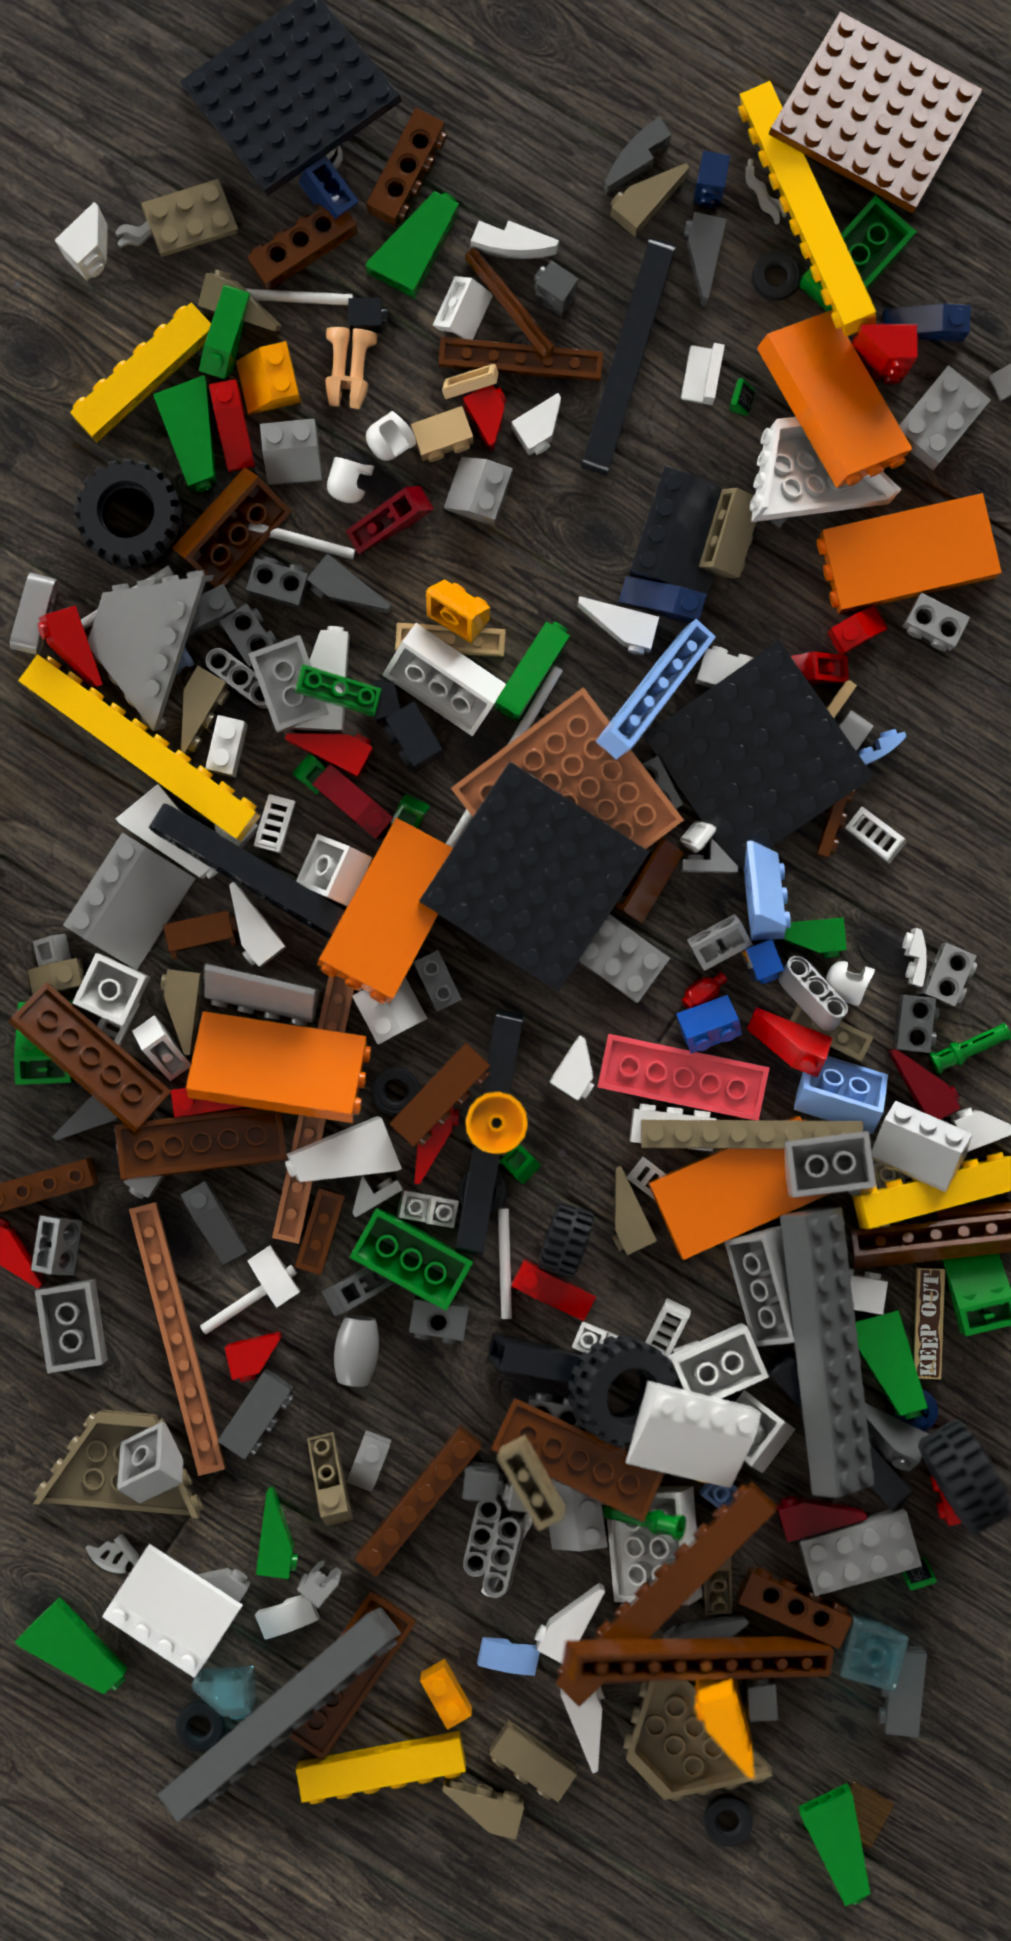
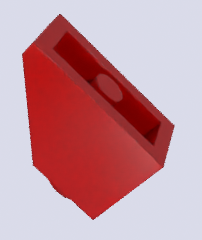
(487, 412)
(856, 630)
(823, 667)
(249, 1356)

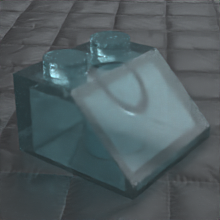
(873, 1653)
(227, 1689)

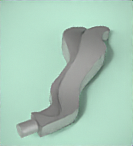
(767, 203)
(132, 234)

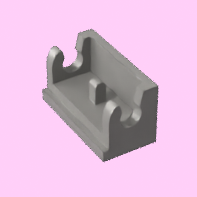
(317, 1586)

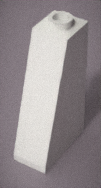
(331, 656)
(139, 817)
(347, 1153)

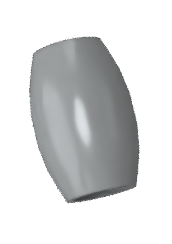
(356, 1350)

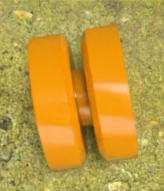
(496, 1139)

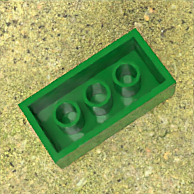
(873, 243)

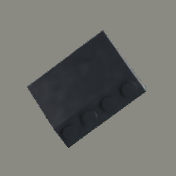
(677, 532)

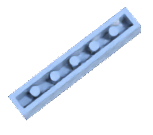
(655, 689)

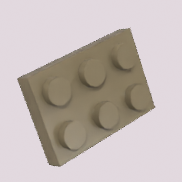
(189, 217)

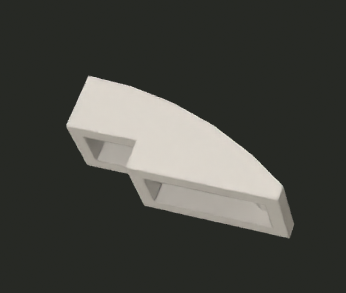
(513, 242)

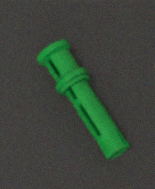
(957, 1053)
(655, 1521)

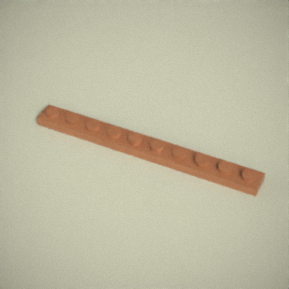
(311, 1129)
(177, 1338)

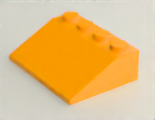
(725, 1719)

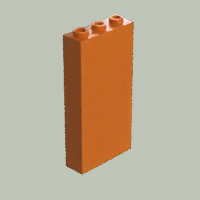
(834, 399)
(909, 553)
(384, 918)
(278, 1067)
(724, 1196)

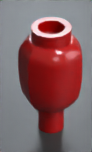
(703, 990)

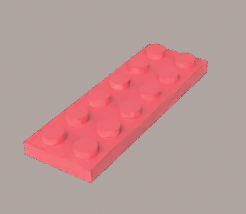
(683, 1077)

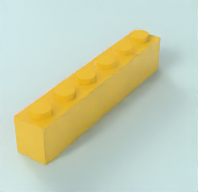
(142, 372)
(914, 1198)
(381, 1767)

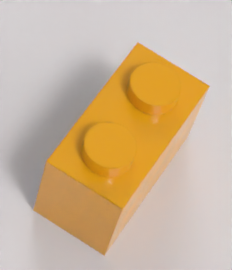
(446, 1694)

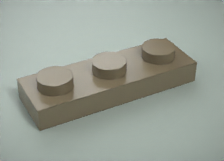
(845, 1037)

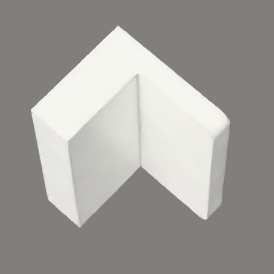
(463, 308)
(702, 374)

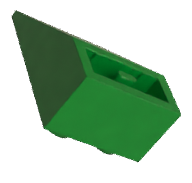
(33, 1065)
(979, 1293)

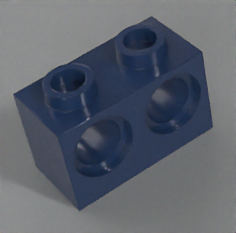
(711, 179)

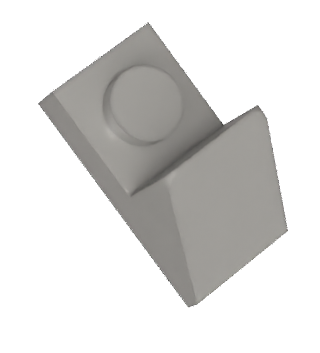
(717, 862)
(368, 1198)

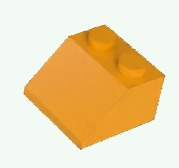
(268, 378)
(457, 610)

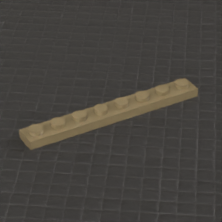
(737, 1133)

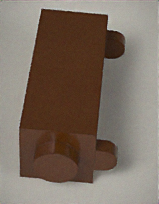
(200, 932)

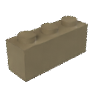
(729, 534)
(531, 1482)
(532, 1761)

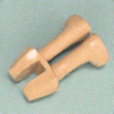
(337, 381)

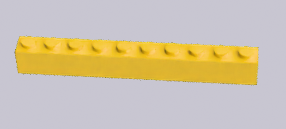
(808, 214)
(140, 748)

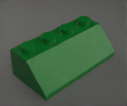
(411, 1258)

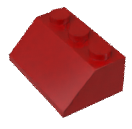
(887, 350)

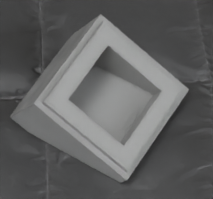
(51, 949)

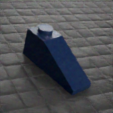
(933, 321)
(663, 599)

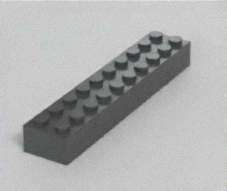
(827, 1351)
(284, 1710)

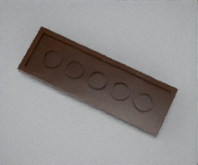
(89, 1056)
(200, 1143)
(581, 1460)
(328, 1723)

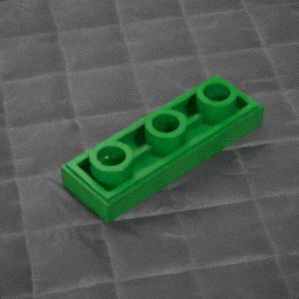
(321, 686)

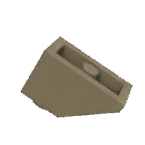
(60, 975)

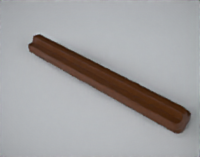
(509, 302)

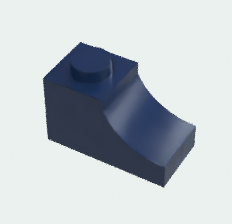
(327, 188)

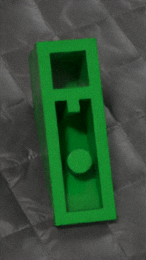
(225, 333)
(818, 936)
(276, 1546)

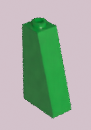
(414, 247)
(190, 429)
(532, 671)
(890, 1362)
(73, 1647)
(836, 1835)

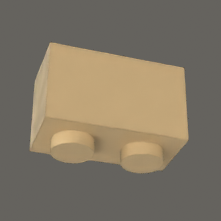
(442, 434)

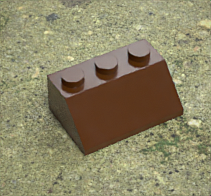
(649, 880)

